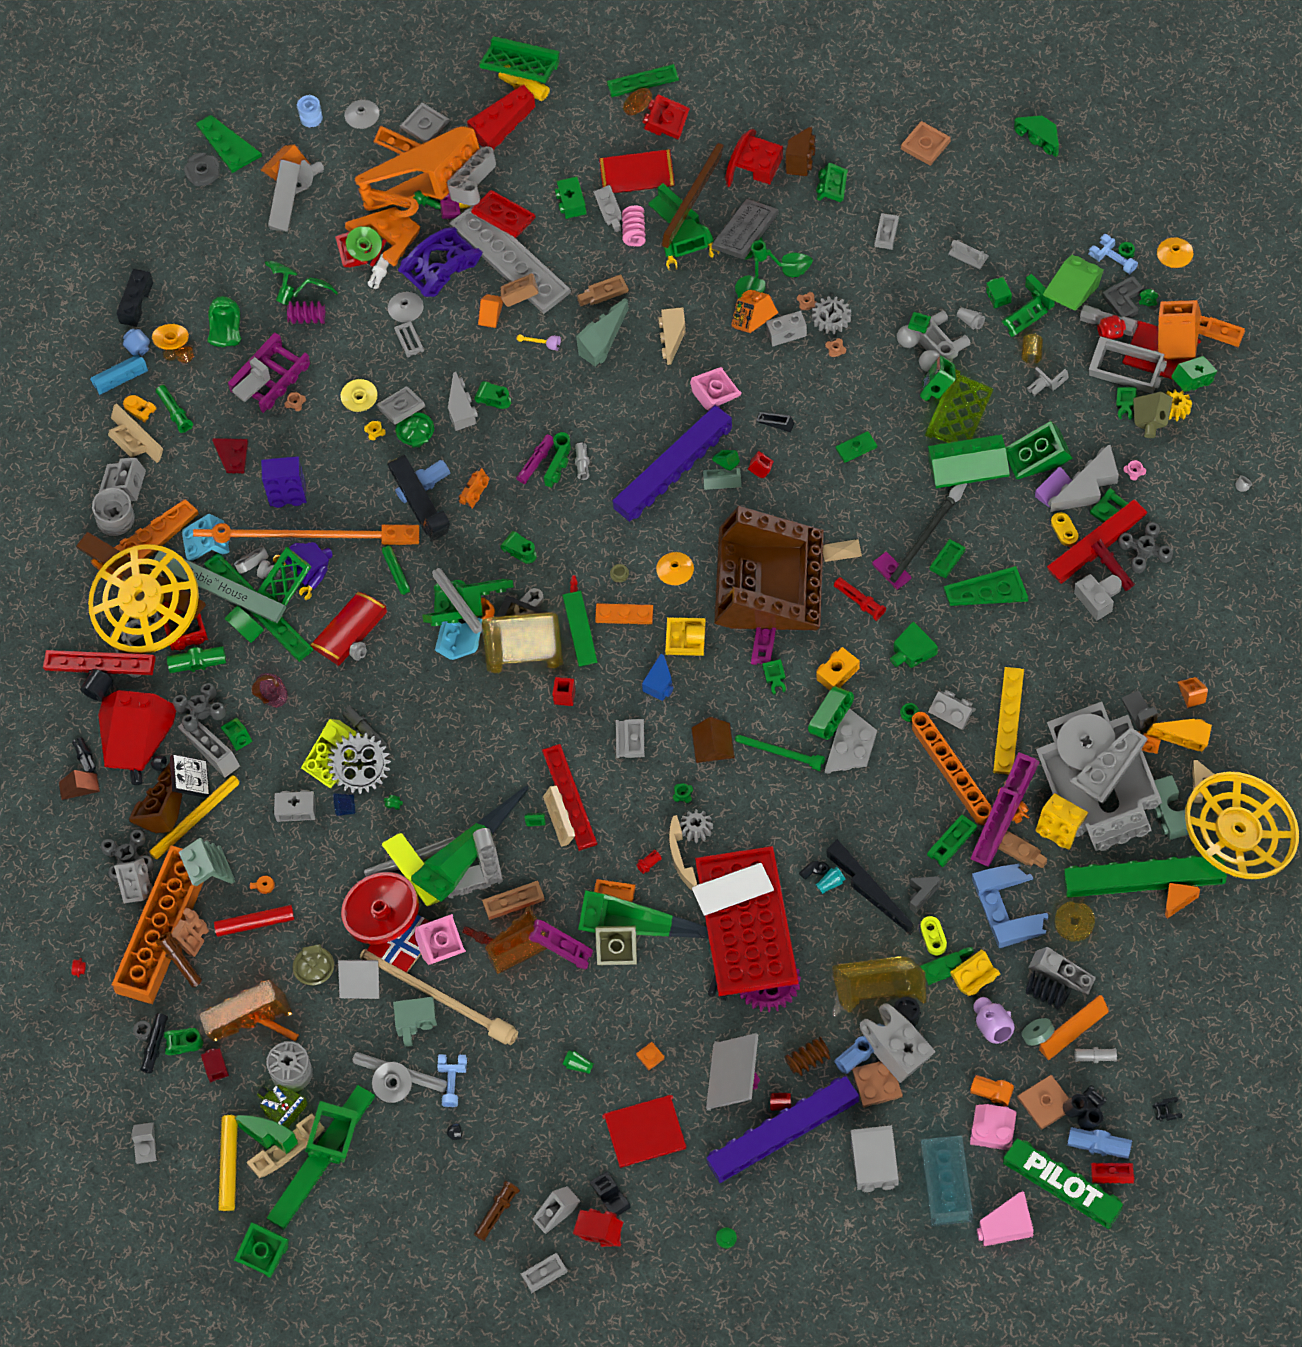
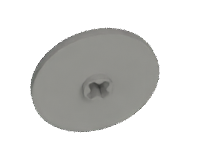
(1078, 729)

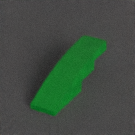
(579, 628)

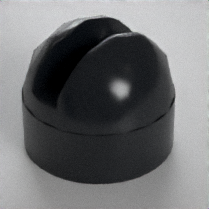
(156, 764)
(454, 1132)

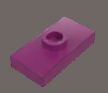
(886, 566)

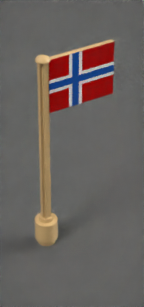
(399, 957)

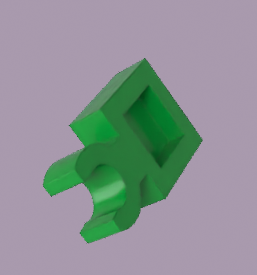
(1125, 401)
(774, 673)

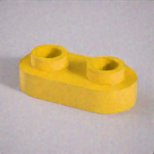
(1064, 528)

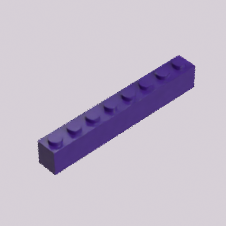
(672, 463)
(782, 1129)

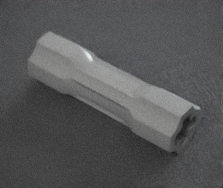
(1094, 315)

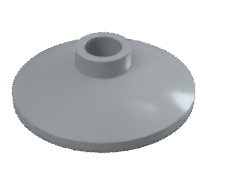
(361, 119)
(407, 312)
(383, 1077)

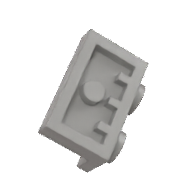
(133, 880)

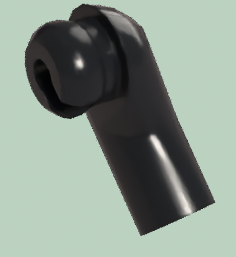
(814, 867)

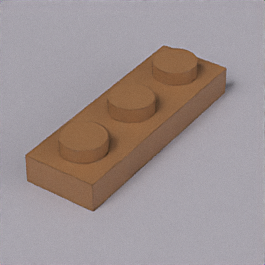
(513, 900)

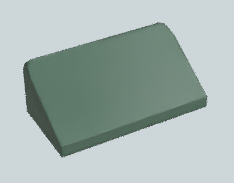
(722, 478)

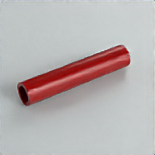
(254, 920)

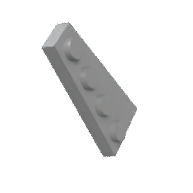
(1106, 771)

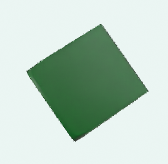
(727, 459)
(535, 819)

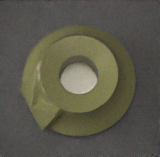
(313, 965)

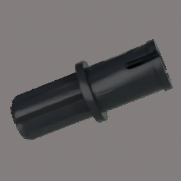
(84, 755)

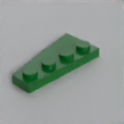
(228, 145)
(996, 587)

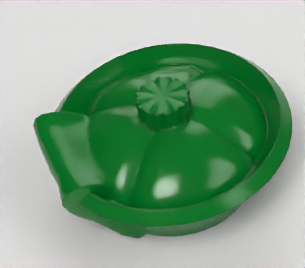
(415, 429)

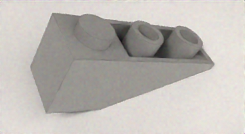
(459, 406)
(1062, 970)

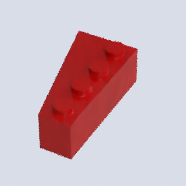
(502, 117)

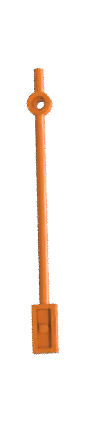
(390, 534)

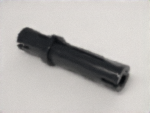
(153, 1045)

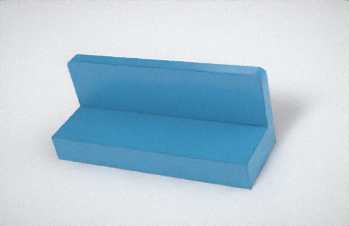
(119, 374)

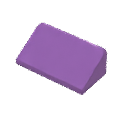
(1052, 486)

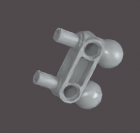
(933, 341)

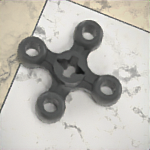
(1138, 563)
(199, 707)
(126, 849)

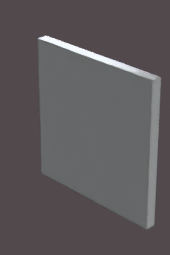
(358, 979)

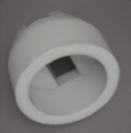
(1243, 484)

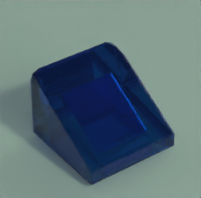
(344, 804)

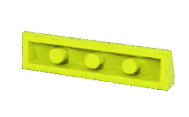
(407, 862)

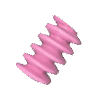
(633, 226)

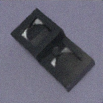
(610, 1194)

